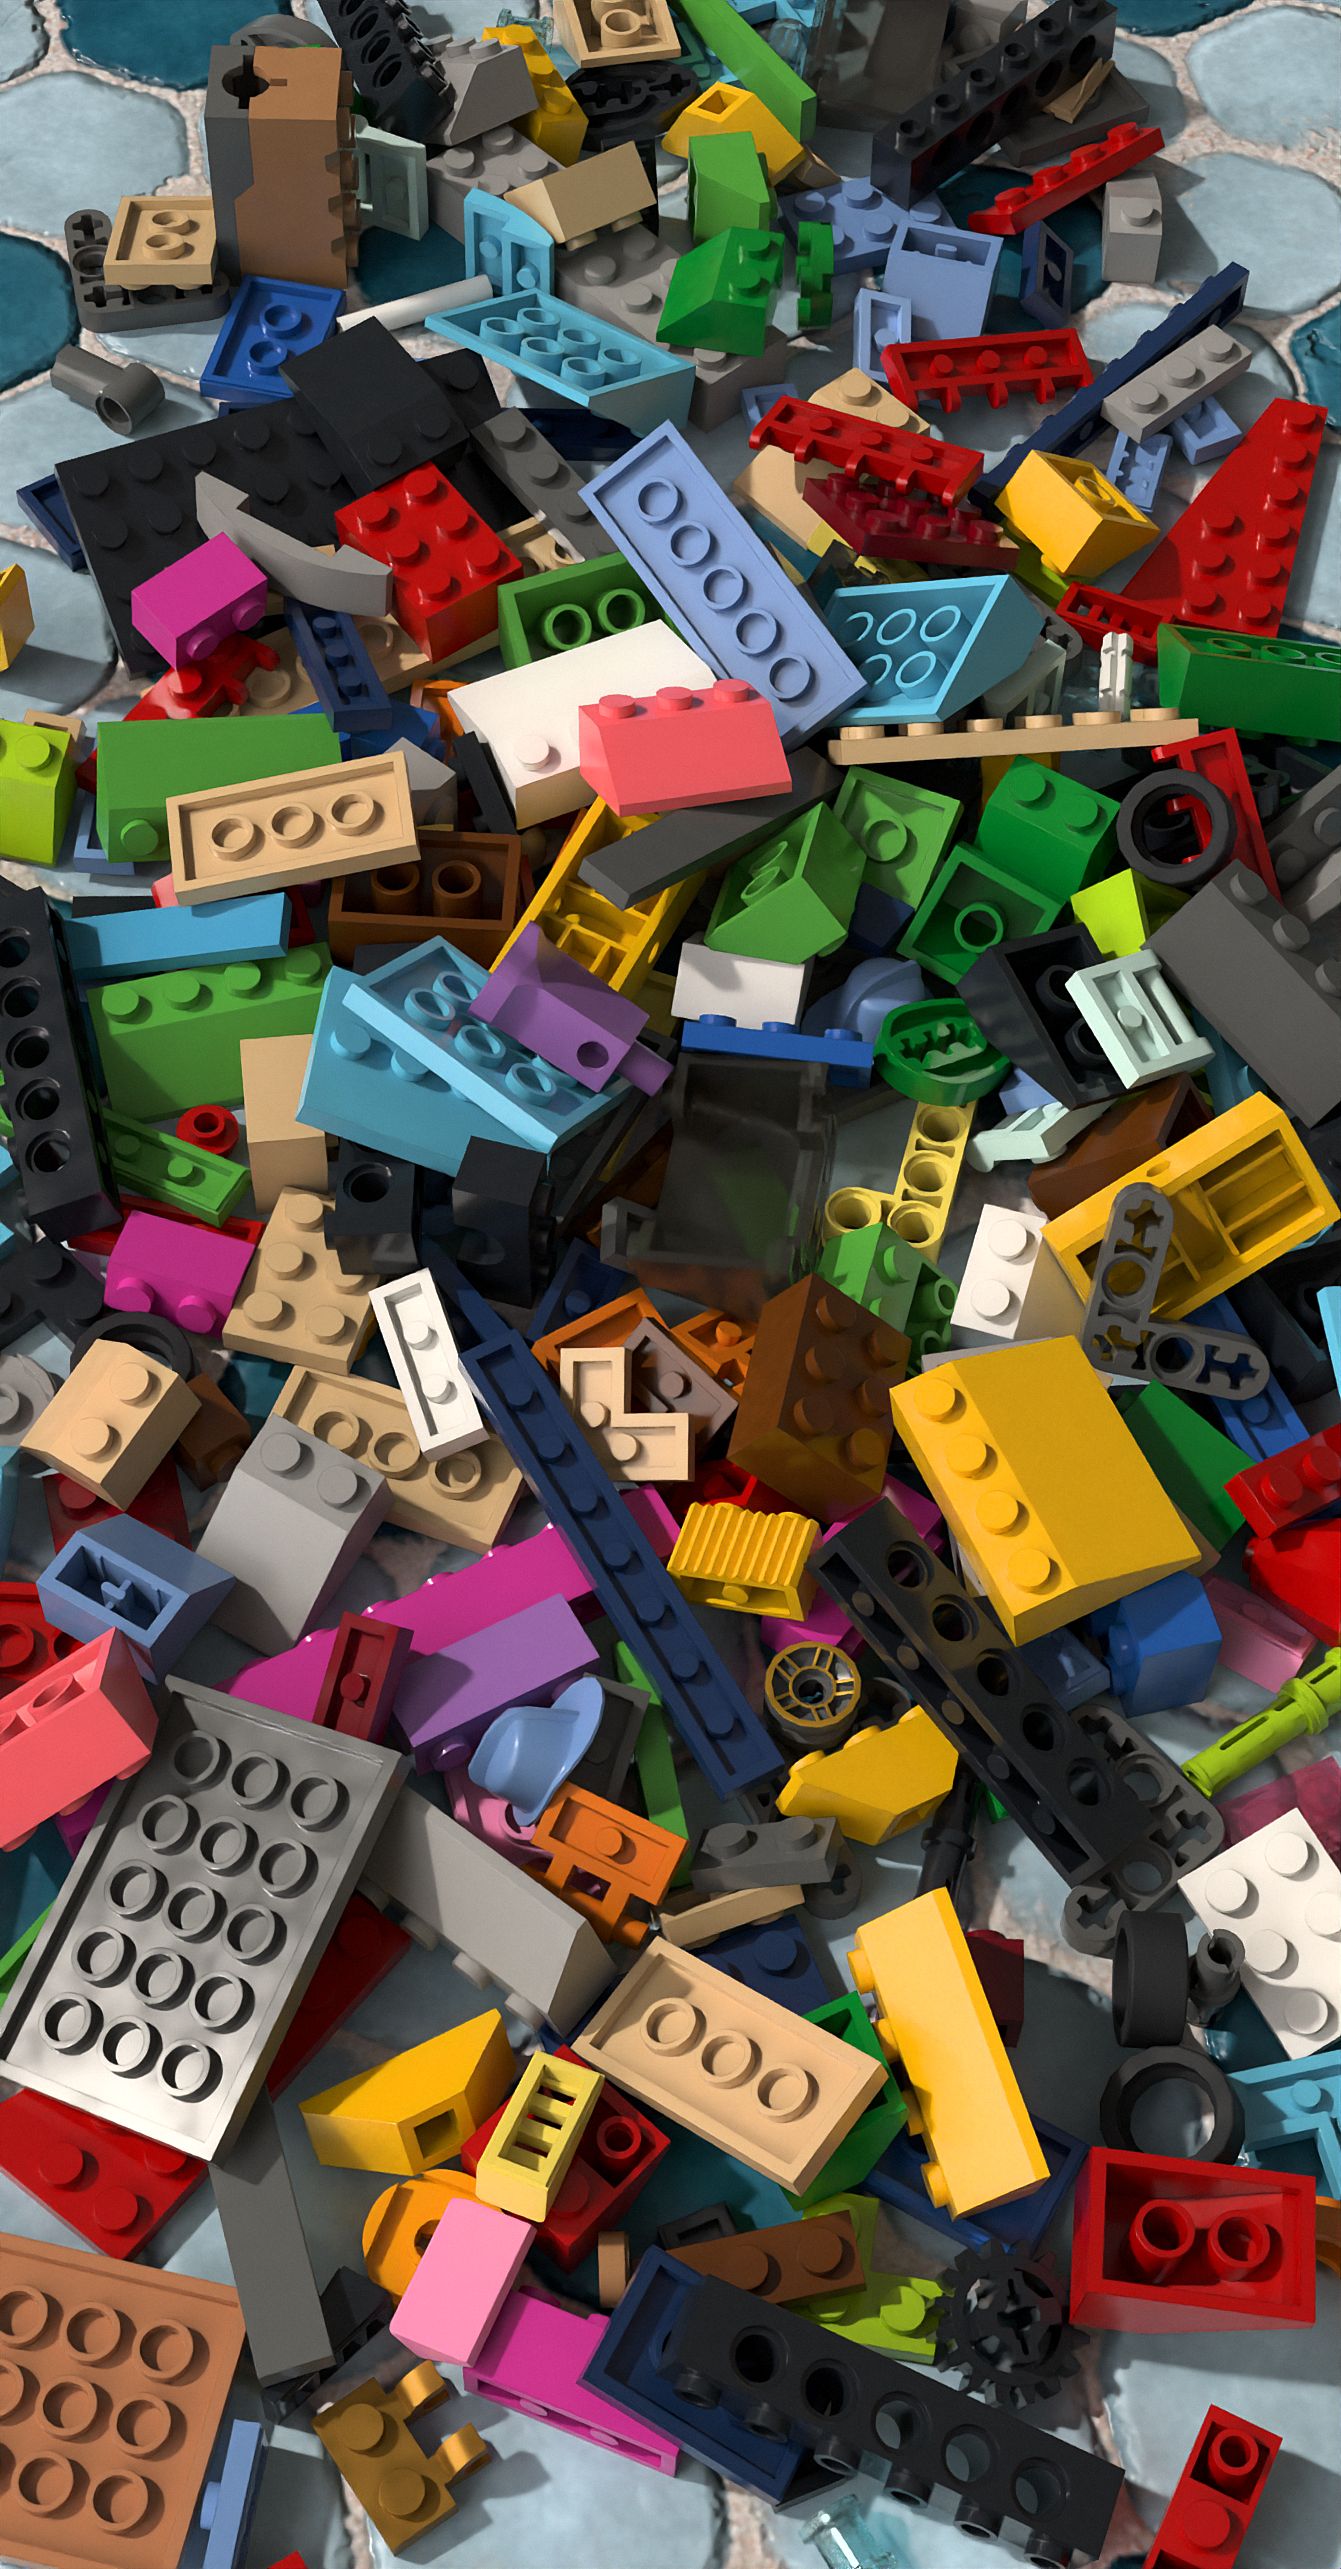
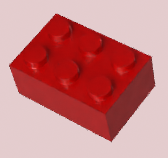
(440, 558)

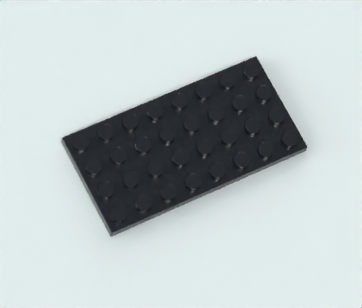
(139, 498)

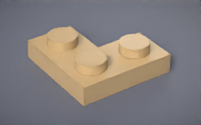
(627, 1445)

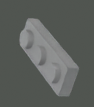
(1176, 384)

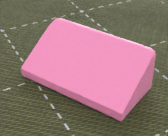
(1256, 1636)
(461, 2283)

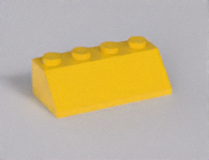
(948, 2057)

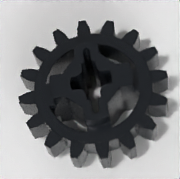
(1009, 2352)

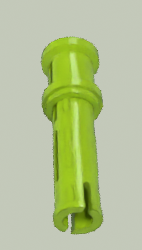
(1300, 1708)

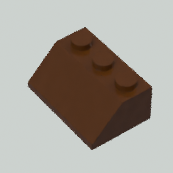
(458, 890)

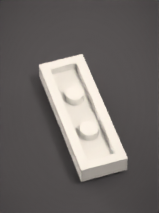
(427, 1365)

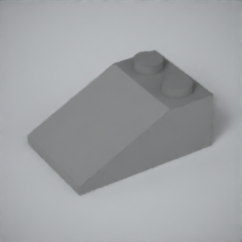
(290, 1534)

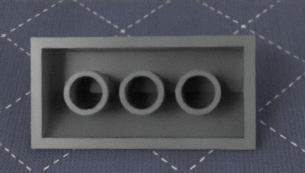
(1260, 986)

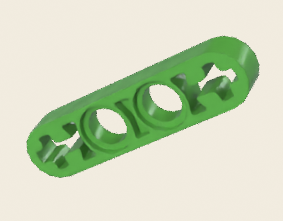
(653, 1761)

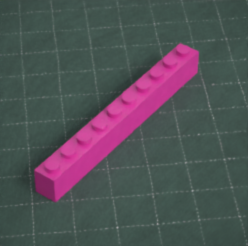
(439, 1613)

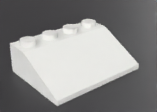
(532, 713)

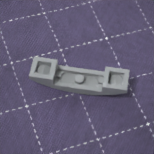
(339, 583)

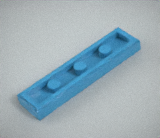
(179, 936)

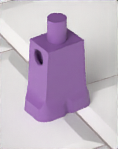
(567, 1015)

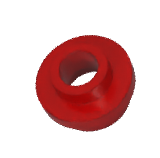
(204, 1117)

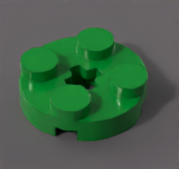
(813, 275)

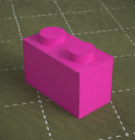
(199, 601)
(176, 1273)

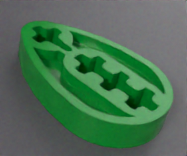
(924, 1027)

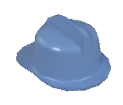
(867, 998)
(536, 1748)

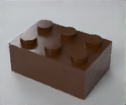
(819, 1399)

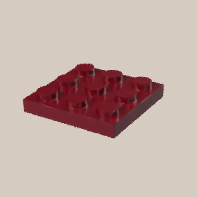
(910, 526)

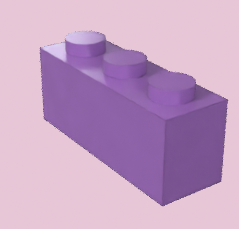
(463, 1688)

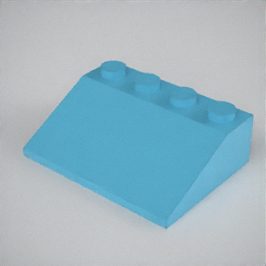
(576, 357)
(931, 644)

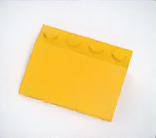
(1040, 1483)

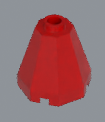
(1301, 1575)

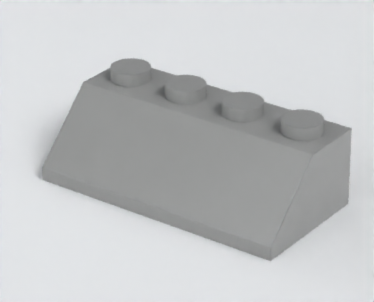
(485, 1914)

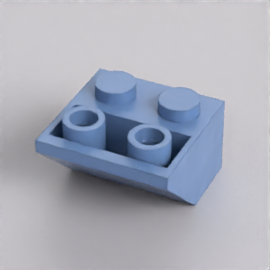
(946, 276)
(133, 1581)

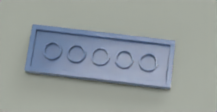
(722, 584)

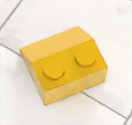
(1073, 515)

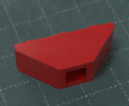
(1214, 2495)

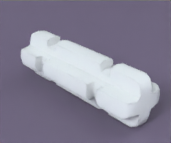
(1116, 674)

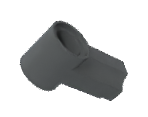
(117, 394)

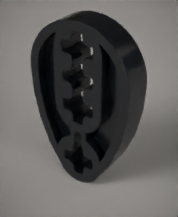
(648, 85)

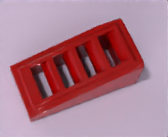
(1136, 617)

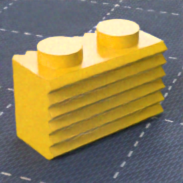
(746, 1560)

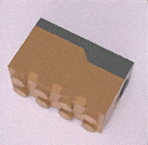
(283, 163)

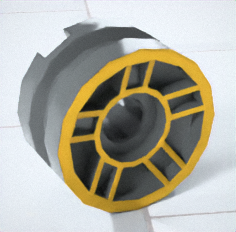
(804, 1671)

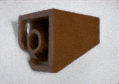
(1119, 1144)

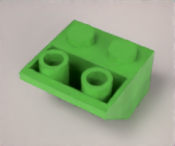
(727, 186)
(895, 1285)

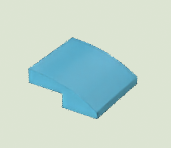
(506, 246)

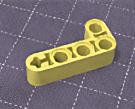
(924, 1167)

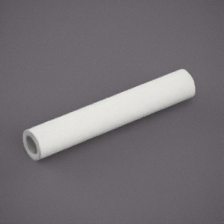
(418, 306)

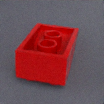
(1191, 2246)

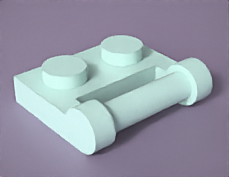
(397, 181)
(1027, 691)
(1138, 1019)
(1030, 1134)

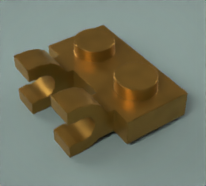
(384, 2463)

